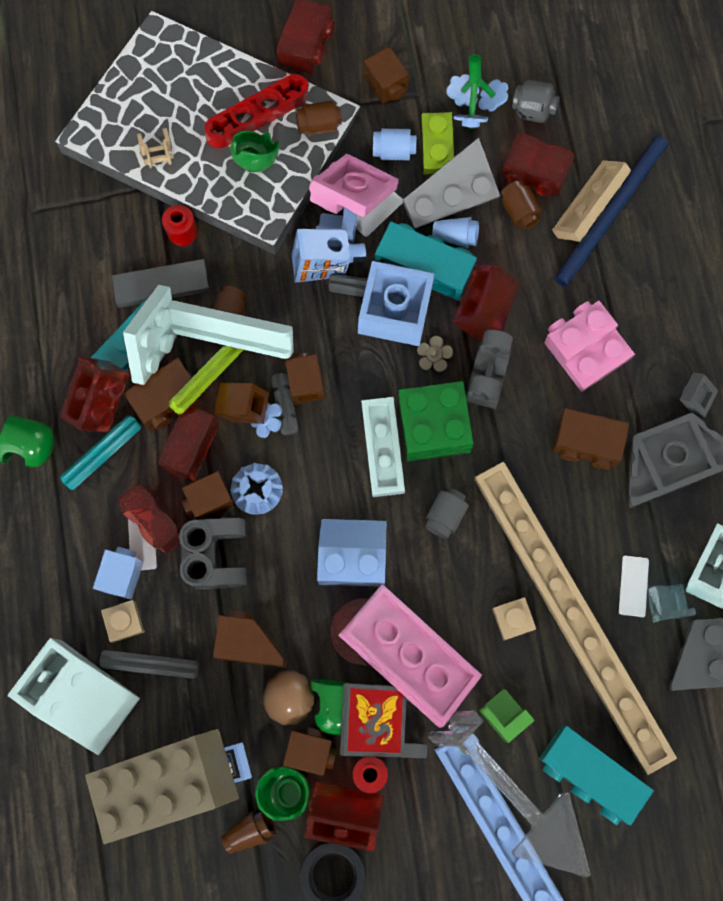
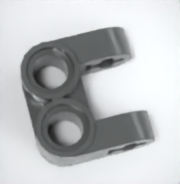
(489, 369)
(191, 555)

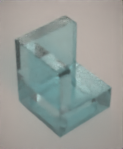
(668, 603)

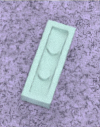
(383, 447)

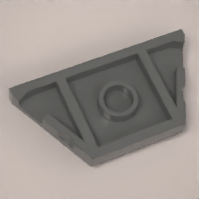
(672, 458)
(700, 657)

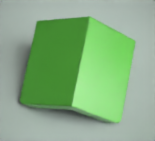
(506, 716)

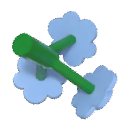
(465, 92)

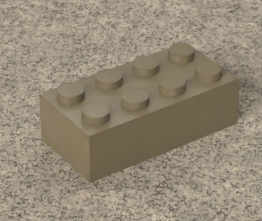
(162, 786)

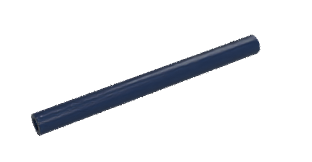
(611, 211)

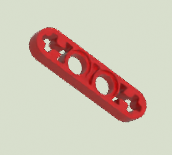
(260, 114)

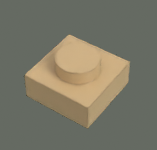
(514, 618)
(122, 621)

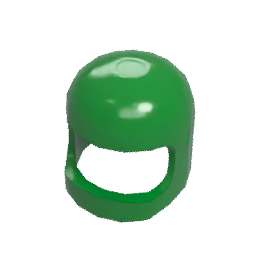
(27, 438)
(331, 701)

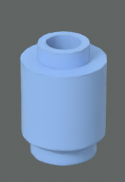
(394, 144)

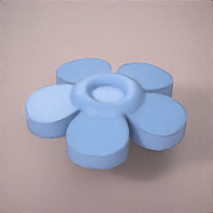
(271, 422)

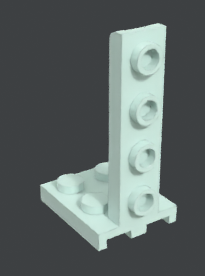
(161, 319)

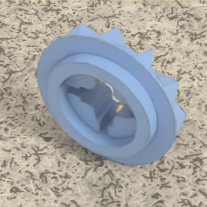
(253, 503)

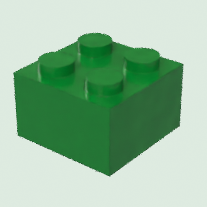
(435, 421)

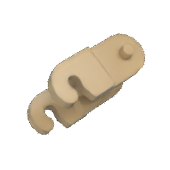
(156, 159)

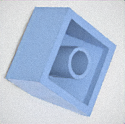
(395, 303)
(352, 552)

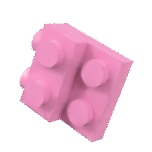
(351, 185)
(588, 345)

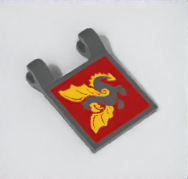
(375, 723)

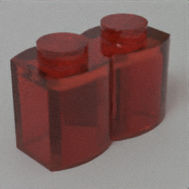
(538, 164)
(148, 514)

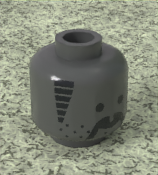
(535, 101)

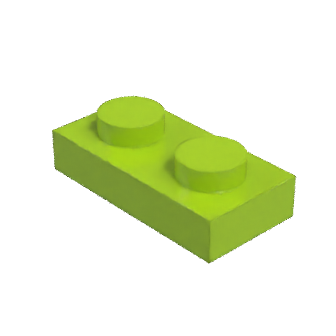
(436, 141)

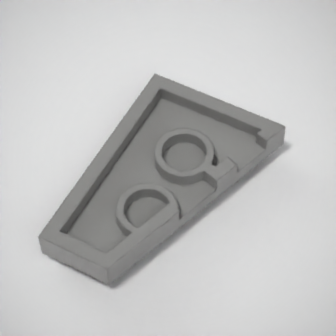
(453, 189)

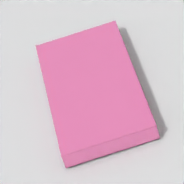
(410, 656)

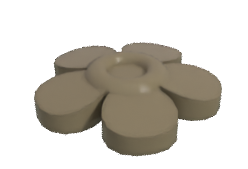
(434, 355)

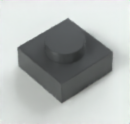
(699, 394)

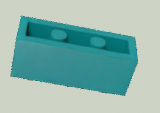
(412, 250)
(594, 776)

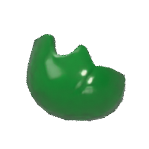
(254, 151)
(283, 793)

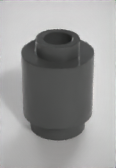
(446, 513)

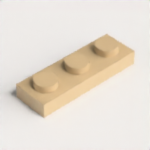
(591, 200)

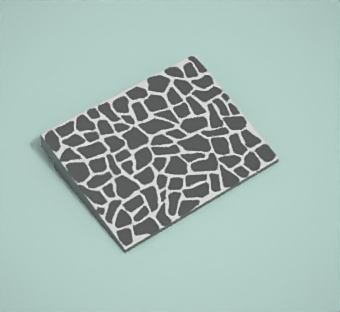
(178, 83)

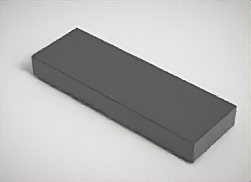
(182, 278)

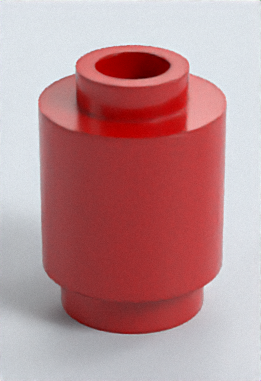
(180, 225)
(370, 762)

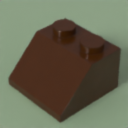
(246, 641)

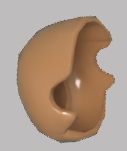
(288, 697)

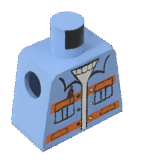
(323, 253)

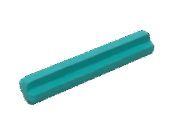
(100, 452)

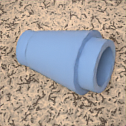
(458, 231)

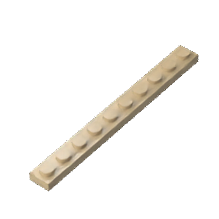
(575, 620)

